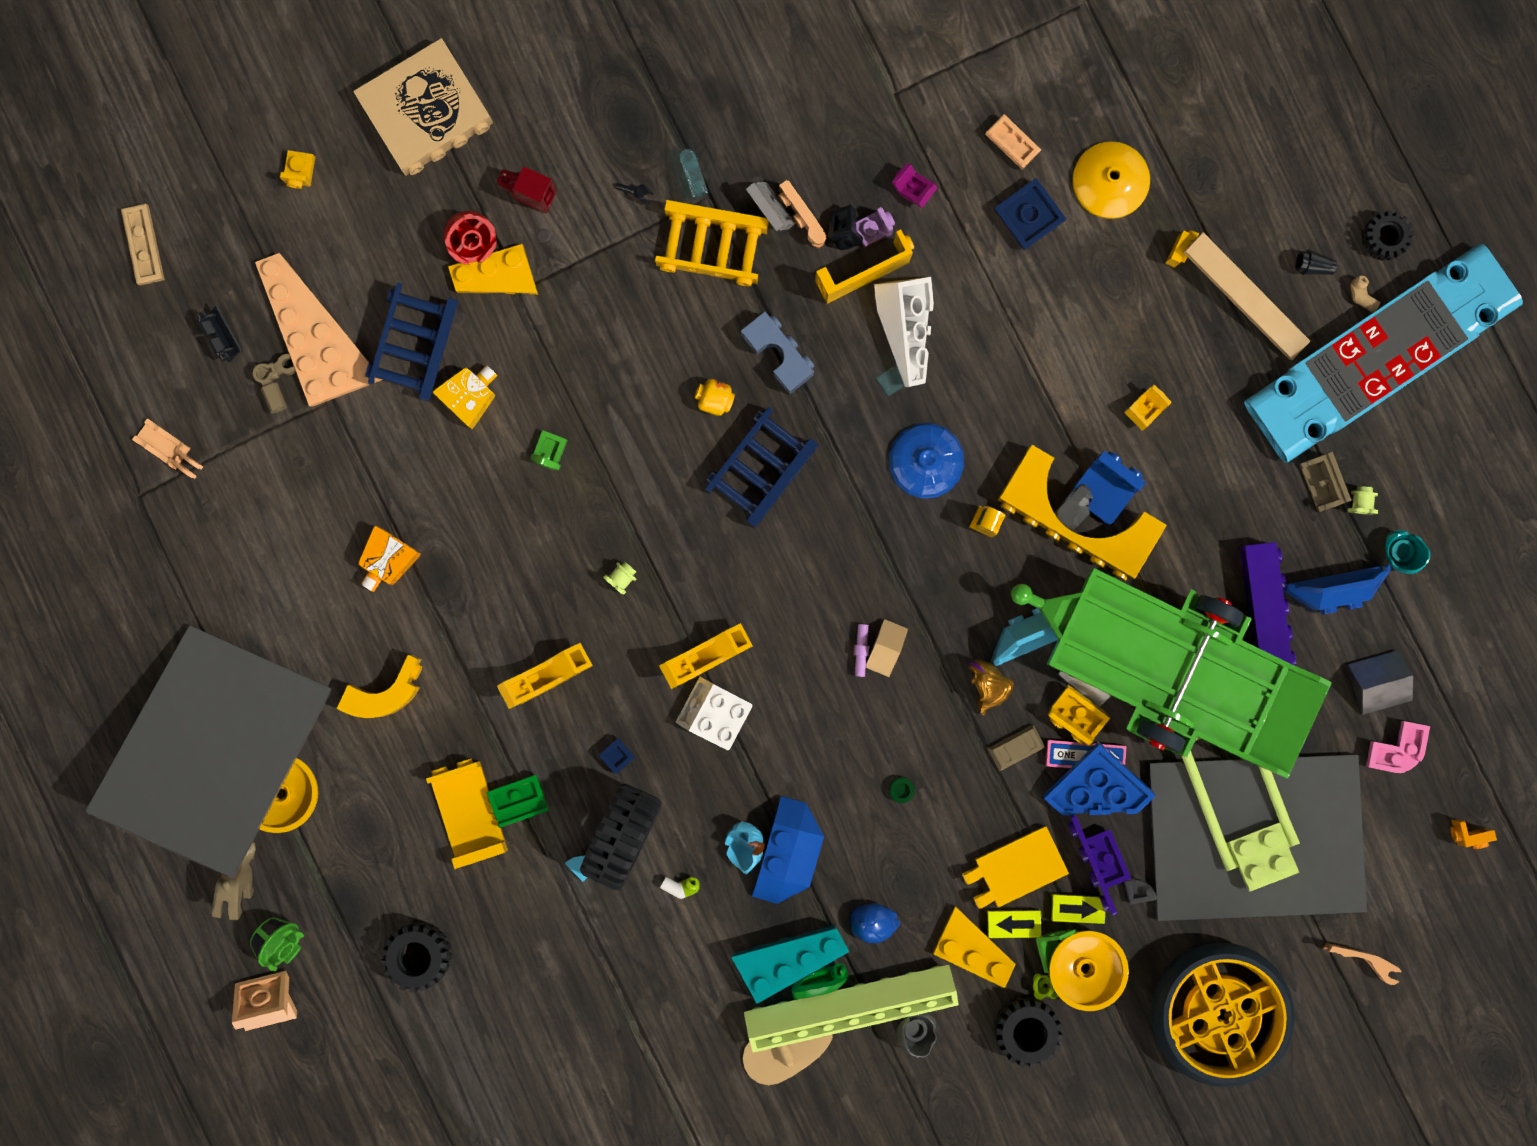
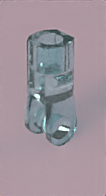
(693, 173)

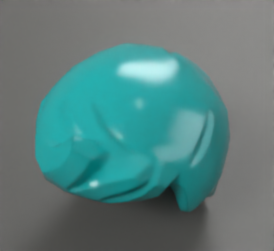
(1406, 552)

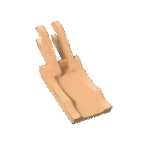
(165, 447)
(1379, 965)

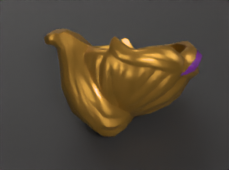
(991, 685)

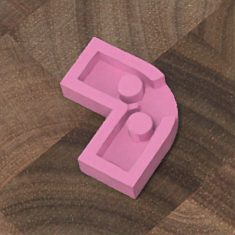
(1404, 756)

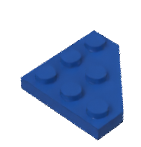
(1099, 787)

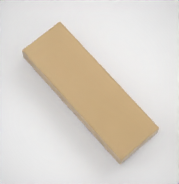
(142, 244)

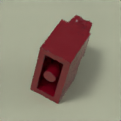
(528, 188)

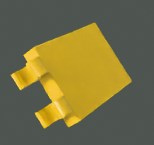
(1017, 868)

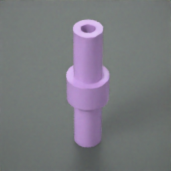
(861, 650)

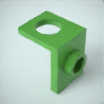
(1048, 943)

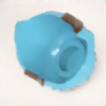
(745, 846)

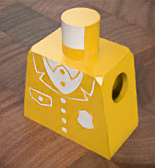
(468, 394)

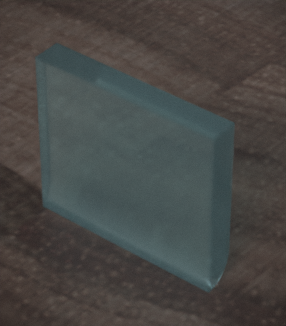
(891, 380)

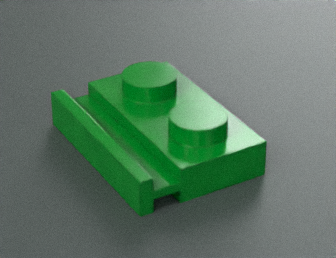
(517, 801)

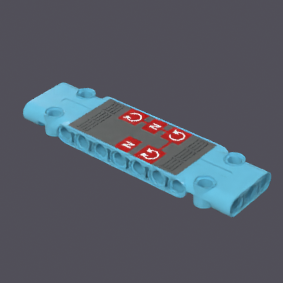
(1384, 352)

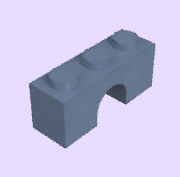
(766, 333)

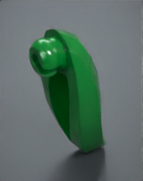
(820, 982)

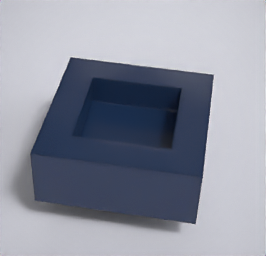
(617, 756)

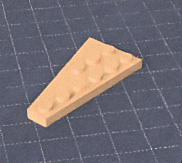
(319, 348)

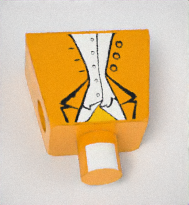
(385, 559)

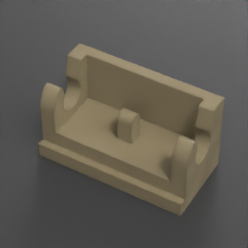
(1325, 482)

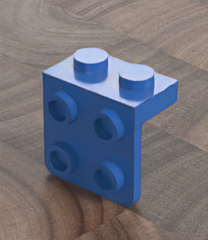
(1110, 485)

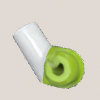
(682, 889)

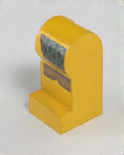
(987, 521)

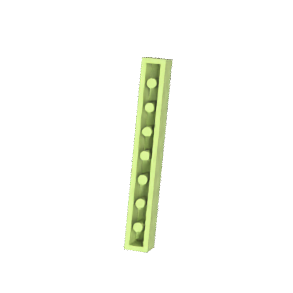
(851, 1008)

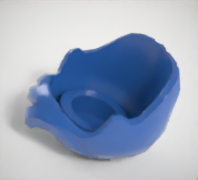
(873, 923)

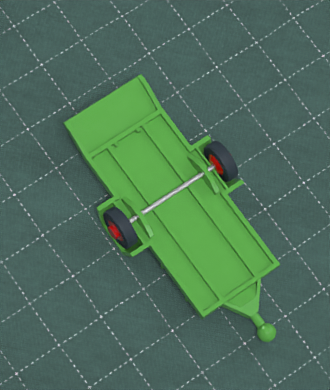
(1183, 670)

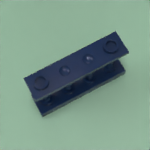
(437, 336)
(770, 490)

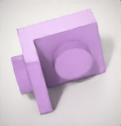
(875, 227)

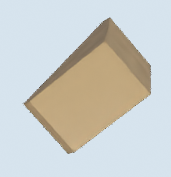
(886, 648)

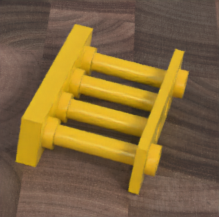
(728, 223)

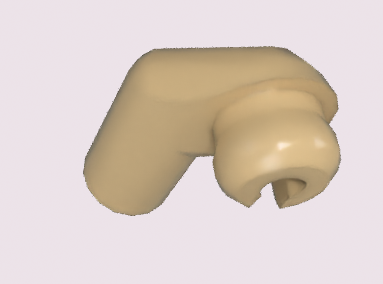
(1360, 294)

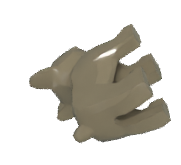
(231, 889)

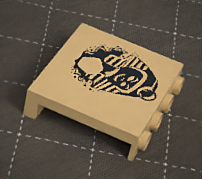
(424, 107)

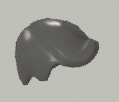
(917, 1035)

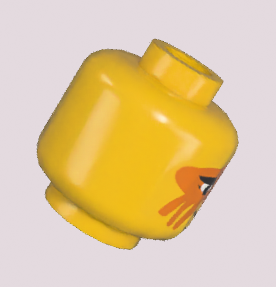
(714, 397)

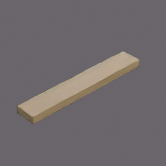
(1246, 296)

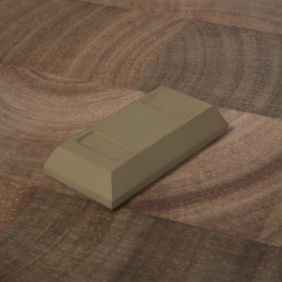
(1016, 747)

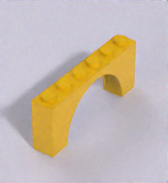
(1028, 496)

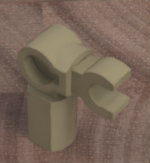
(265, 375)

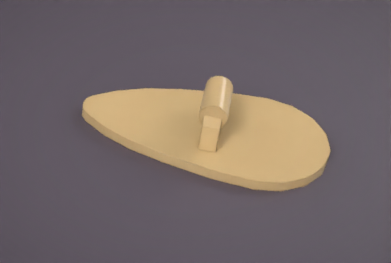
(783, 1062)

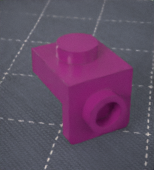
(913, 186)

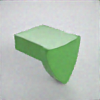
(549, 450)

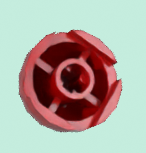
(469, 237)

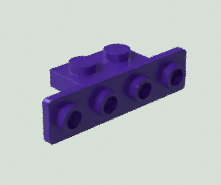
(1105, 860)

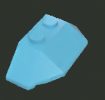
(1022, 637)

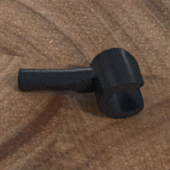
(638, 192)

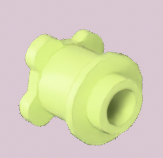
(1363, 501)
(621, 577)

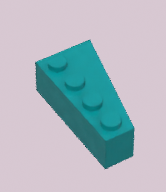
(786, 961)

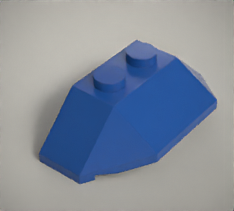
(1338, 589)
(789, 853)

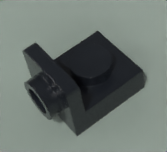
(843, 228)

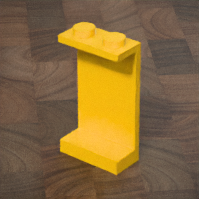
(832, 292)
(467, 813)

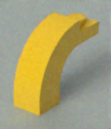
(705, 656)
(544, 676)
(371, 705)

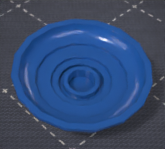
(926, 460)

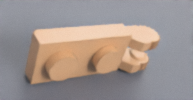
(803, 215)

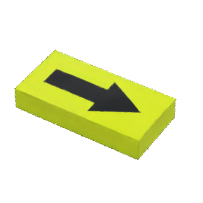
(1077, 909)
(1014, 923)

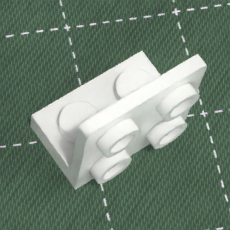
(714, 713)

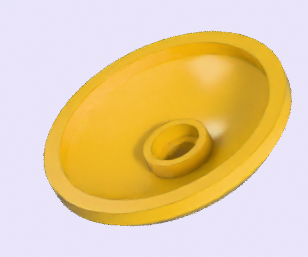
(1101, 193)
(298, 803)
(1102, 982)

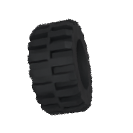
(620, 836)

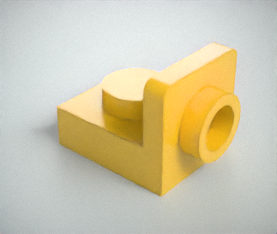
(298, 169)
(1182, 242)

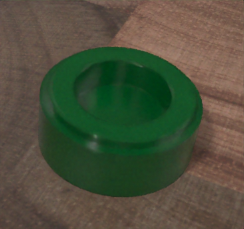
(901, 790)

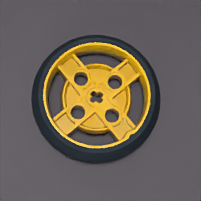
(1266, 995)

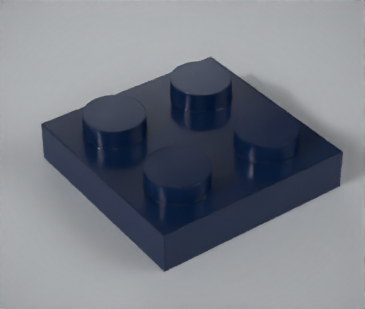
(1030, 214)

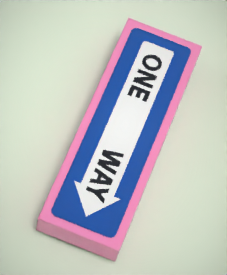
(1067, 753)

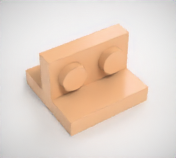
(262, 1002)

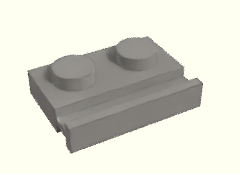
(771, 206)

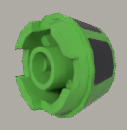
(276, 942)

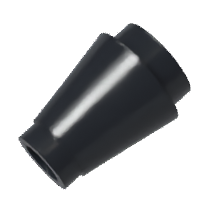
(1313, 263)

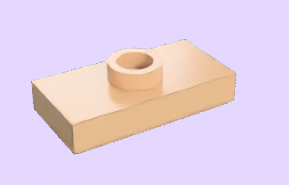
(1013, 142)

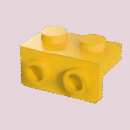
(1078, 715)

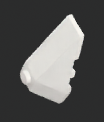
(904, 316)

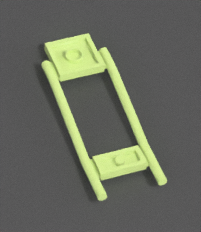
(1262, 855)

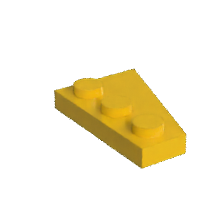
(501, 272)
(972, 950)

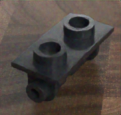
(225, 343)

